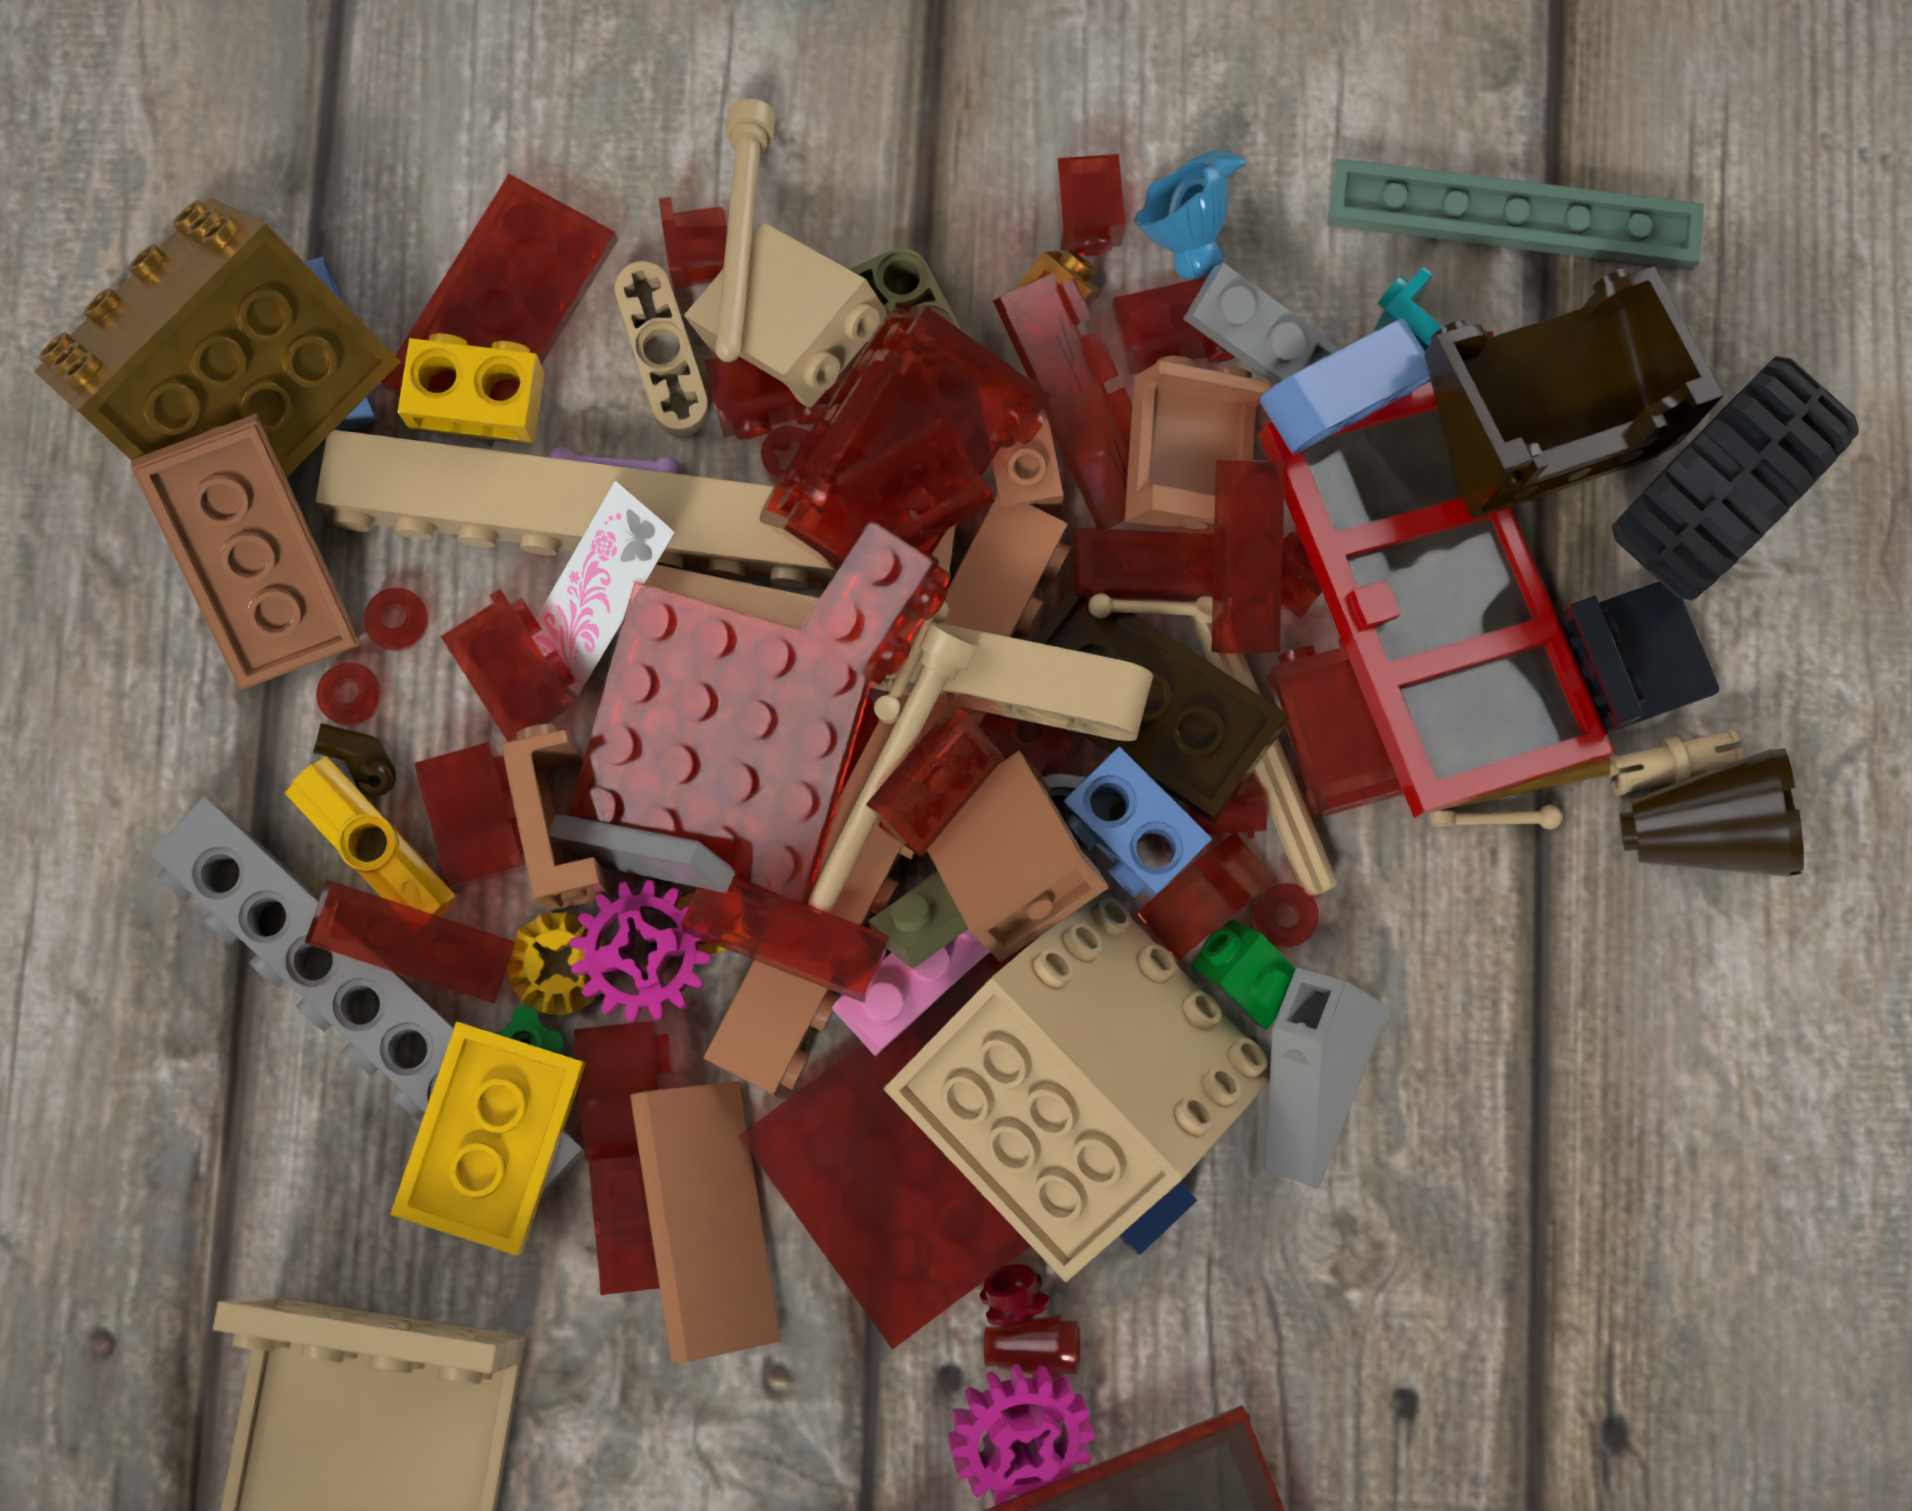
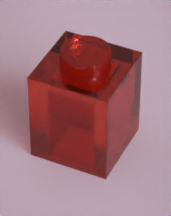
(1089, 203)

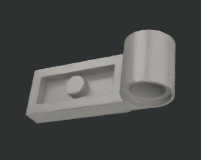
(1255, 326)

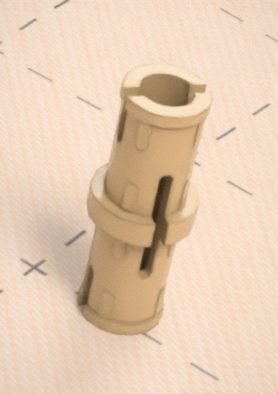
(1673, 761)

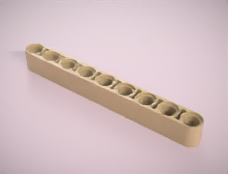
(1002, 679)

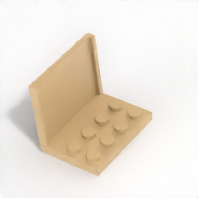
(1082, 1083)
(367, 1409)

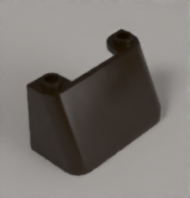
(1568, 393)

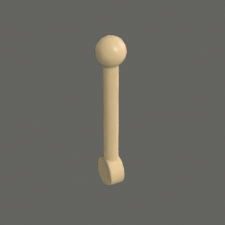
(1102, 606)
(888, 706)
(1548, 817)

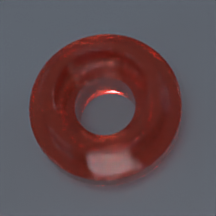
(409, 632)
(358, 710)
(1305, 910)

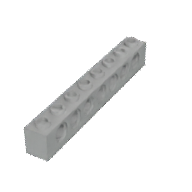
(213, 837)

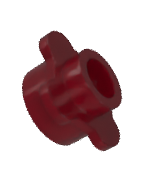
(1013, 1295)

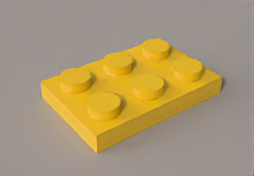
(488, 1139)

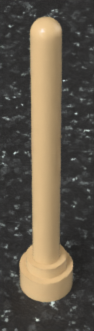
(749, 131)
(942, 658)

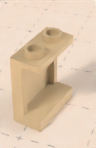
(800, 314)

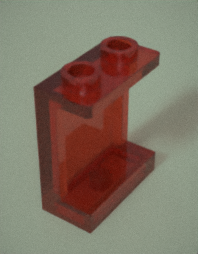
(1332, 732)

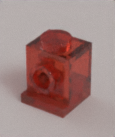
(1044, 754)

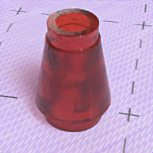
(1037, 1342)

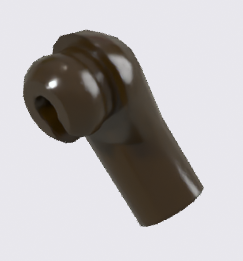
(363, 756)

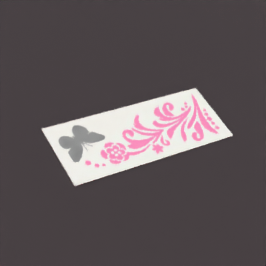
(598, 581)

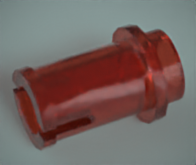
(1243, 814)

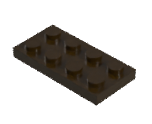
(1198, 723)

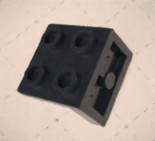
(1638, 654)

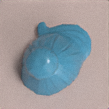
(1189, 211)

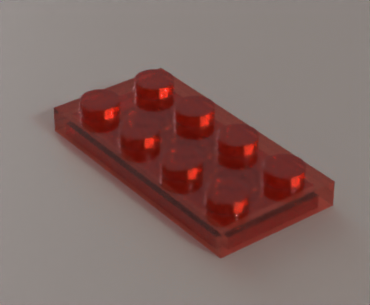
(513, 280)

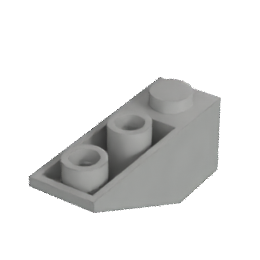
(1315, 1071)

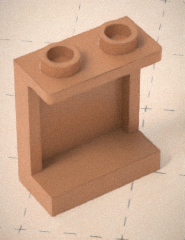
(1178, 431)
(528, 766)
(1013, 860)

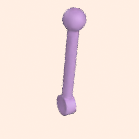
(664, 464)

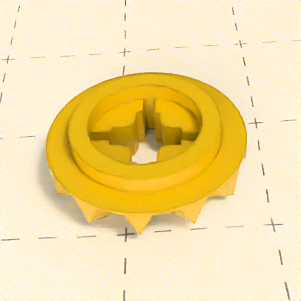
(526, 966)

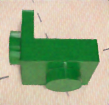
(1246, 970)

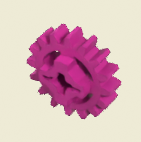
(612, 958)
(1021, 1433)

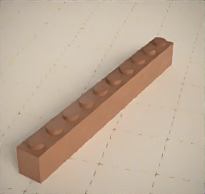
(988, 594)

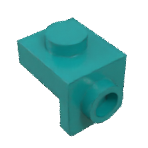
(1400, 303)

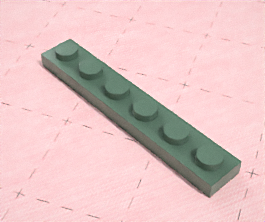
(1515, 214)

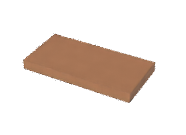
(246, 551)
(705, 1221)

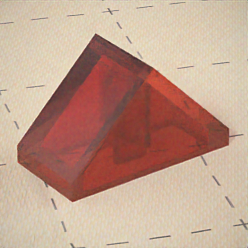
(1206, 896)

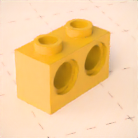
(466, 405)

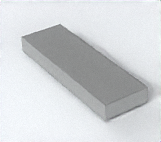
(642, 852)

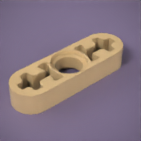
(639, 337)

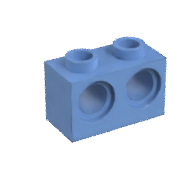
(1147, 812)

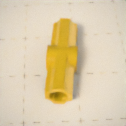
(344, 816)

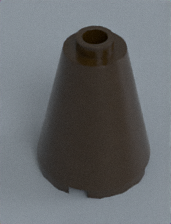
(1722, 820)

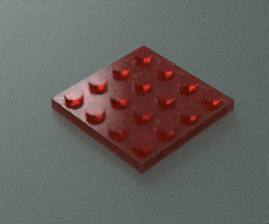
(723, 737)

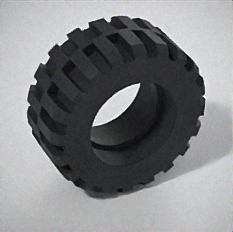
(1736, 478)

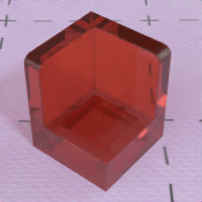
(693, 243)

